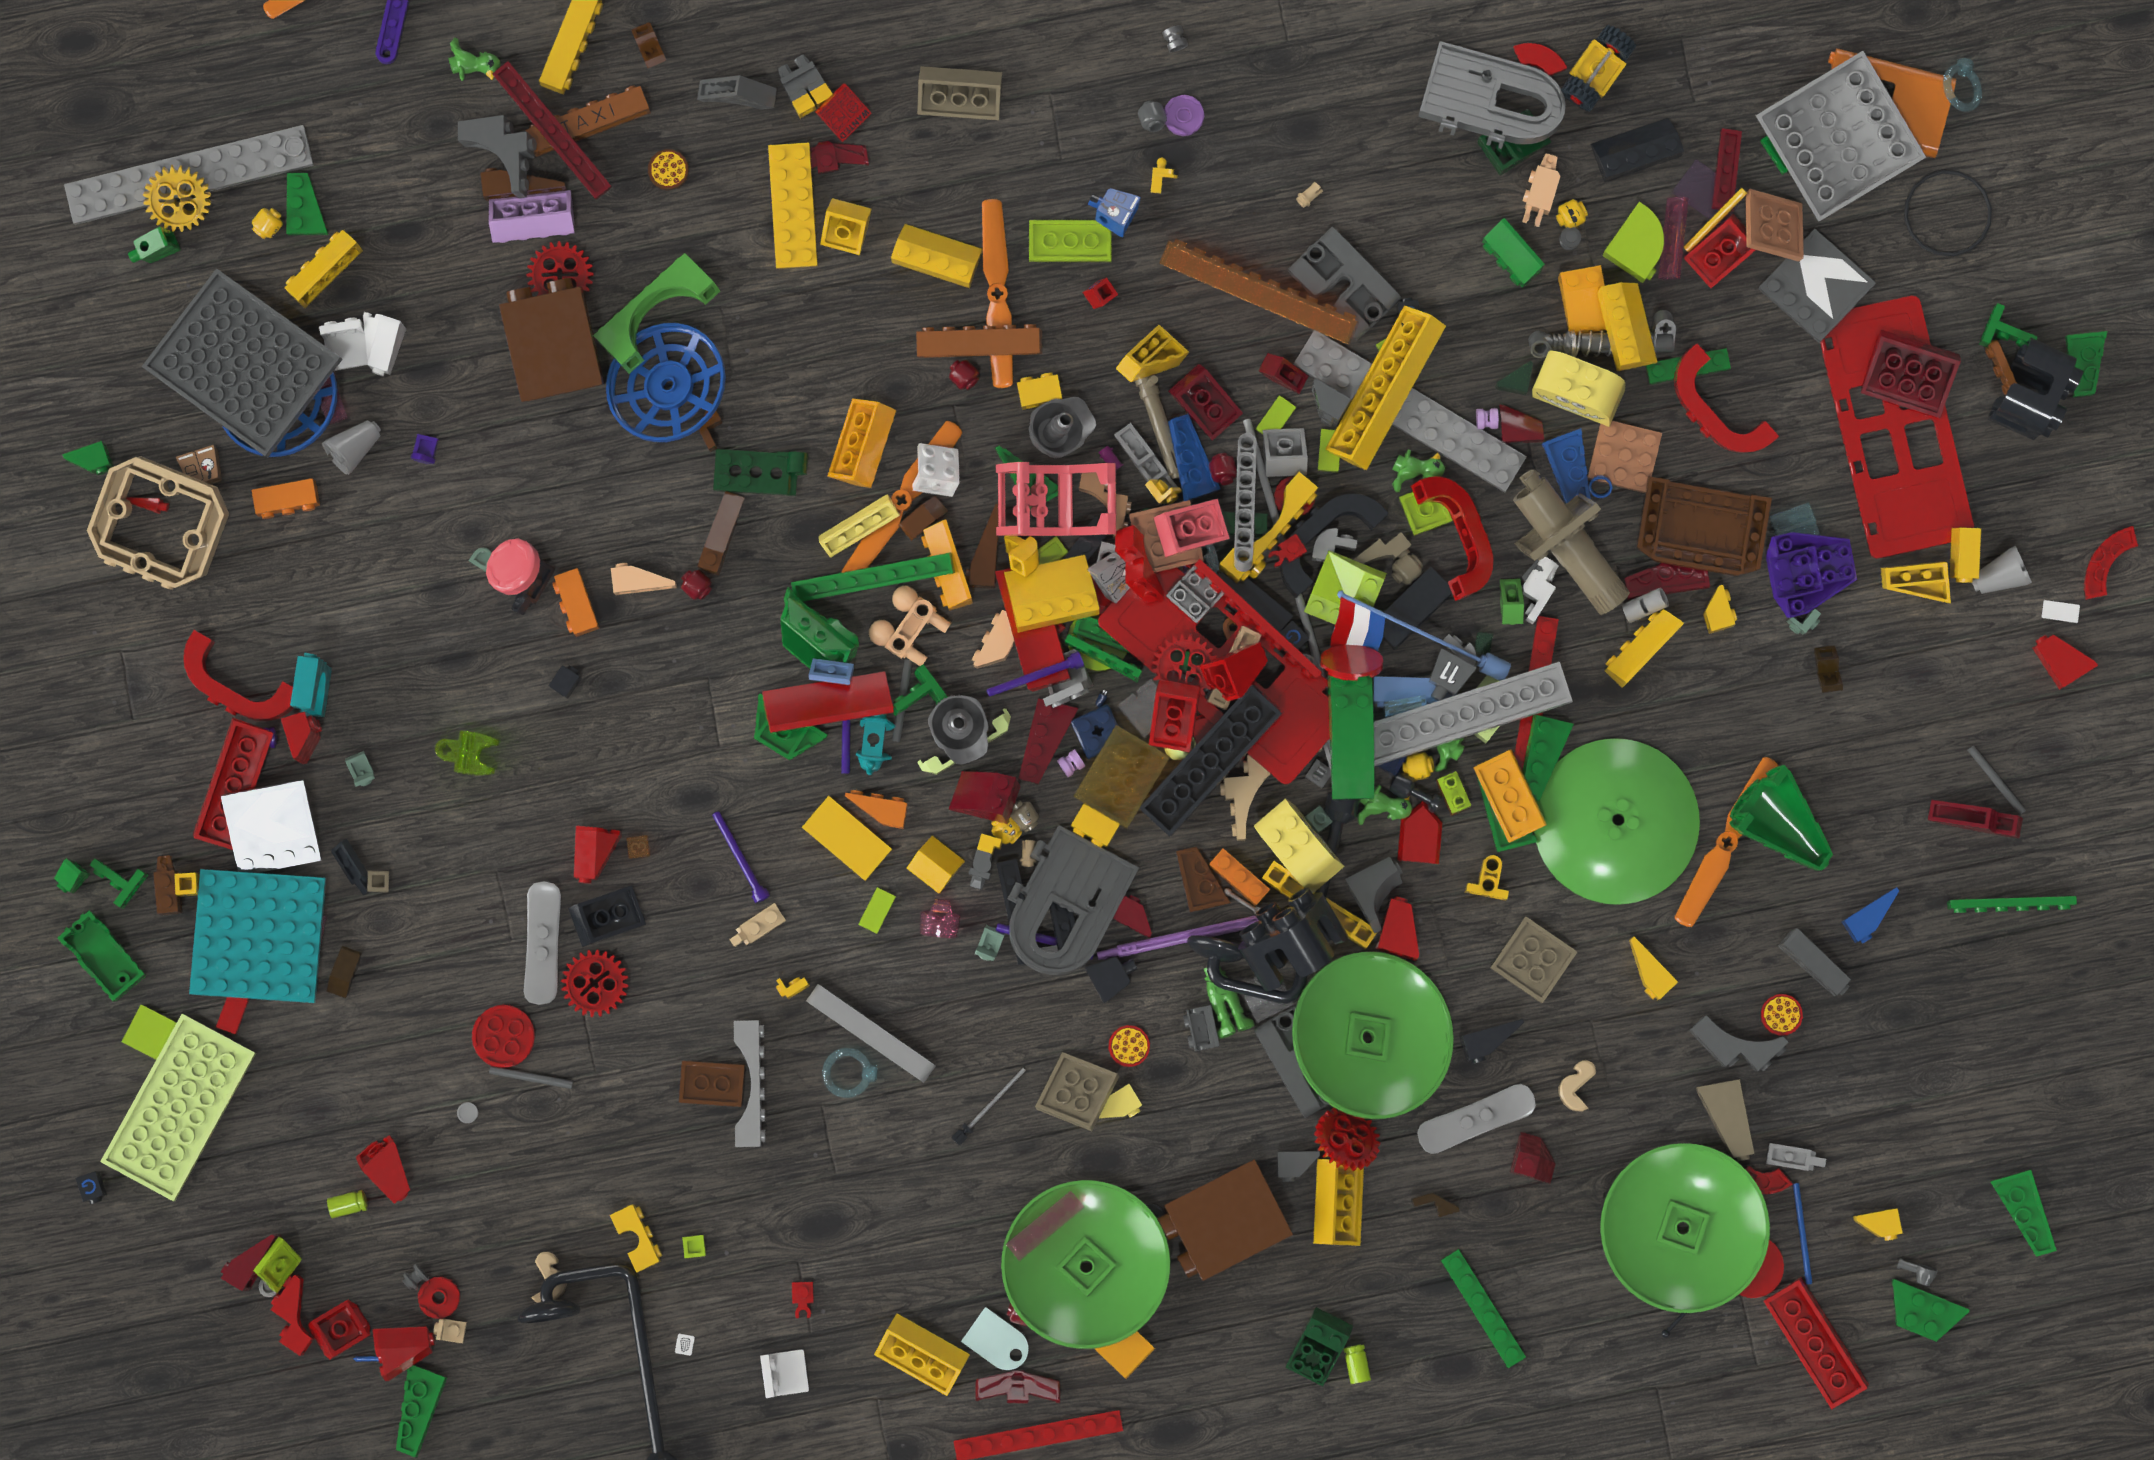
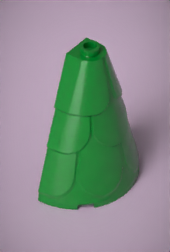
(1781, 820)

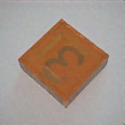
(638, 847)

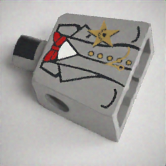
(1110, 576)

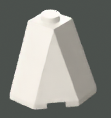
(382, 341)

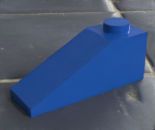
(1867, 920)

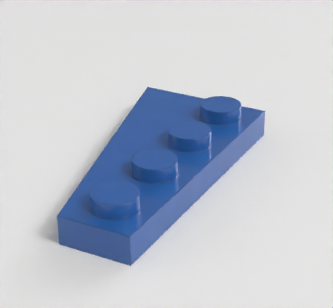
(1191, 460)
(1568, 464)

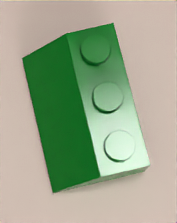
(1512, 253)

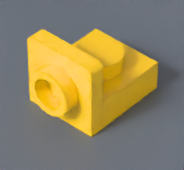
(1161, 493)
(796, 986)

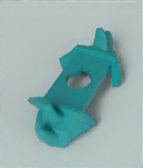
(872, 757)

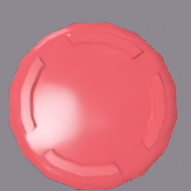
(513, 566)

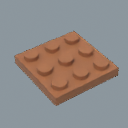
(1774, 225)
(1625, 455)
(1146, 525)

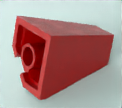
(1235, 671)
(593, 851)
(385, 1169)
(401, 1348)

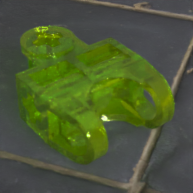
(458, 754)

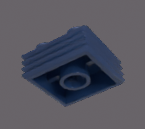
(1085, 726)

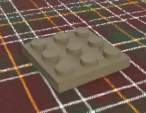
(1533, 960)
(1077, 1091)

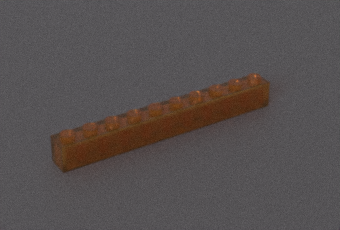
(1261, 293)

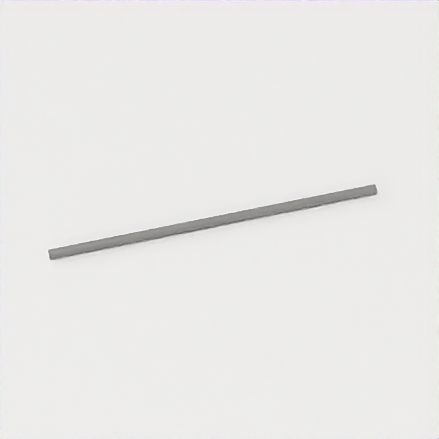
(1275, 516)

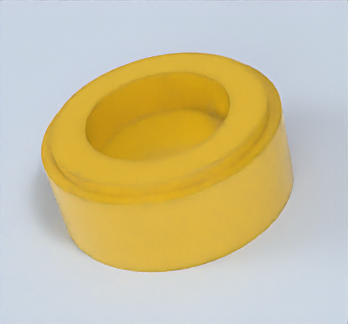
(1256, 570)

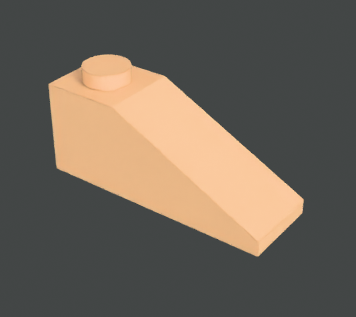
(634, 580)

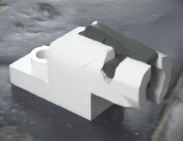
(1537, 586)

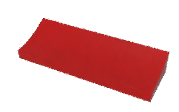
(1035, 647)
(827, 702)
(235, 772)
(1816, 1343)

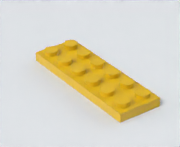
(792, 205)

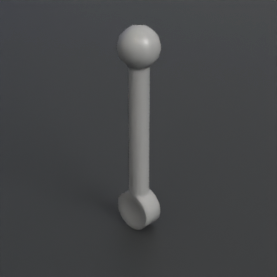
(1228, 892)

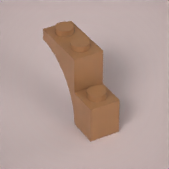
(1091, 485)

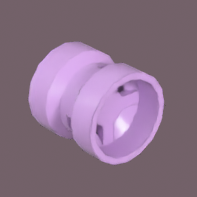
(1482, 418)
(1066, 765)

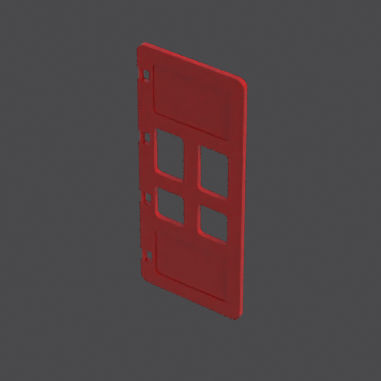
(1915, 505)
(1305, 721)

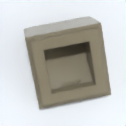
(378, 881)

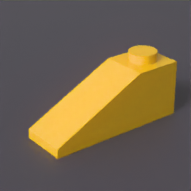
(1652, 973)

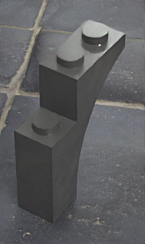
(1727, 1047)

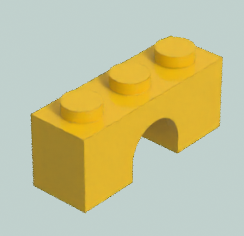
(631, 1220)

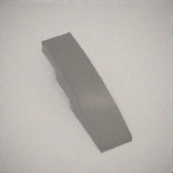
(1142, 455)

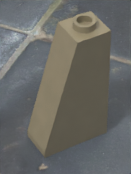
(1728, 1113)

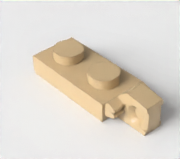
(758, 926)

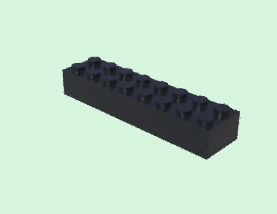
(1211, 760)

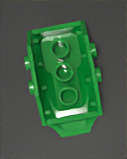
(813, 636)

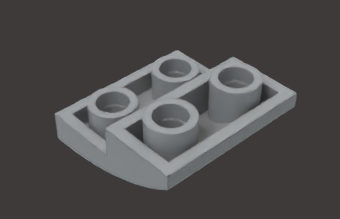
(1194, 595)

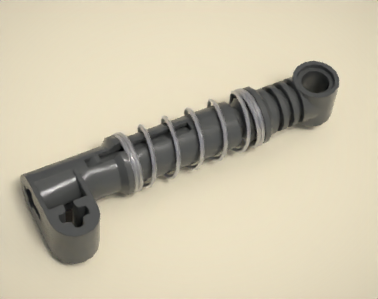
(1599, 342)

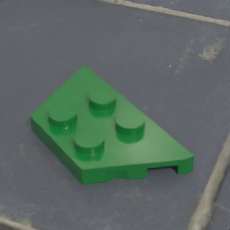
(787, 742)
(1924, 1312)

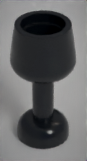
(1404, 786)

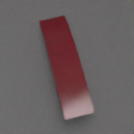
(1975, 818)

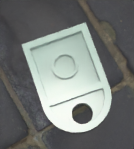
(995, 1340)

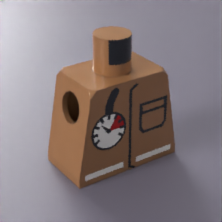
(202, 464)

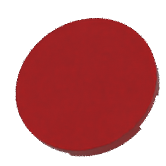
(1351, 662)
(503, 1036)
(1768, 1275)

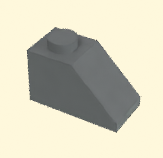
(1294, 1164)

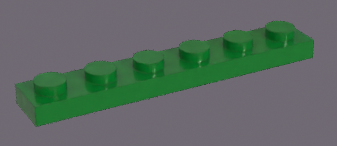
(2020, 904)
(1483, 1308)

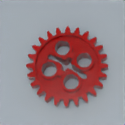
(559, 256)
(1166, 664)
(582, 968)
(1347, 1139)

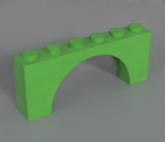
(679, 279)

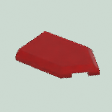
(1420, 836)

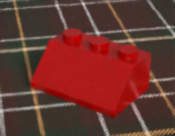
(302, 735)

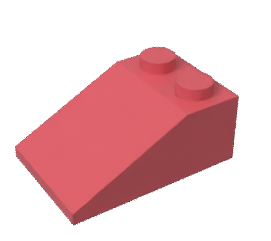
(1191, 527)

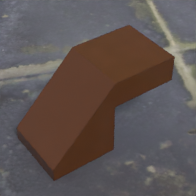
(648, 45)
(704, 430)
(923, 518)

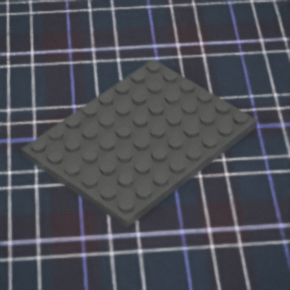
(242, 363)

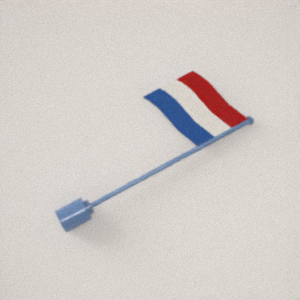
(1365, 627)

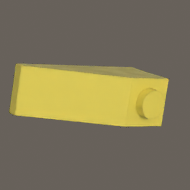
(1121, 1103)

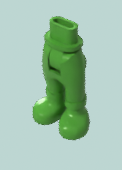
(1217, 999)

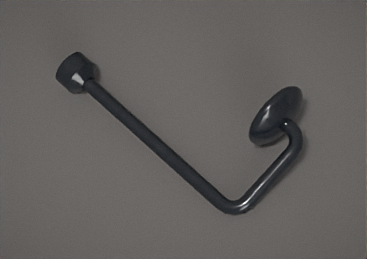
(1218, 950)
(557, 1309)

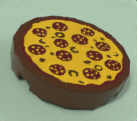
(668, 169)

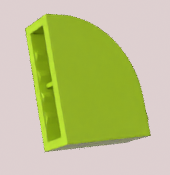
(1637, 244)

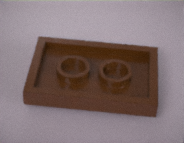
(711, 1083)

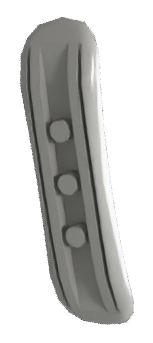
(542, 943)
(1476, 1118)

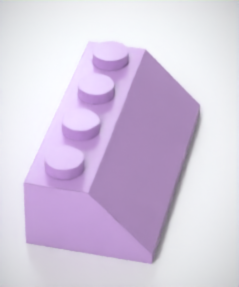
(531, 216)

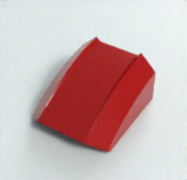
(339, 1329)

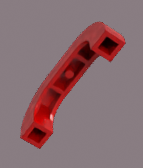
(1700, 412)
(1468, 527)
(195, 658)

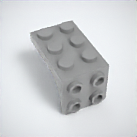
(1075, 687)

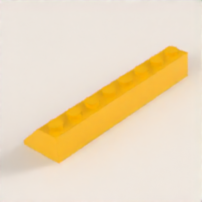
(1385, 387)

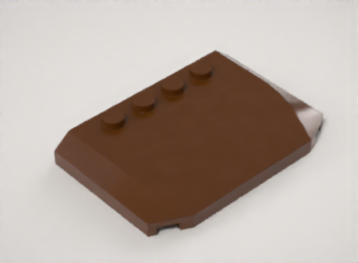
(1703, 527)

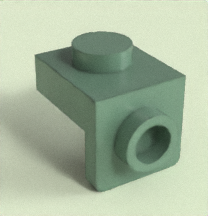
(1809, 622)
(360, 769)
(1318, 819)
(989, 943)

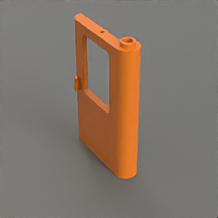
(1917, 96)

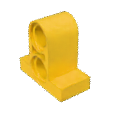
(1493, 876)

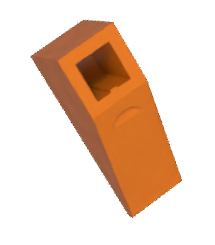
(886, 812)

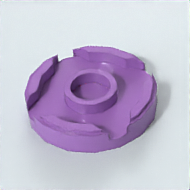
(1184, 115)

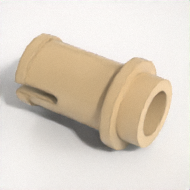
(1309, 195)
(1027, 848)

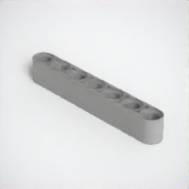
(1245, 511)
(870, 1033)

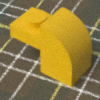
(1022, 554)

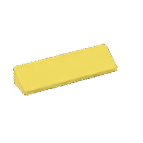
(858, 526)

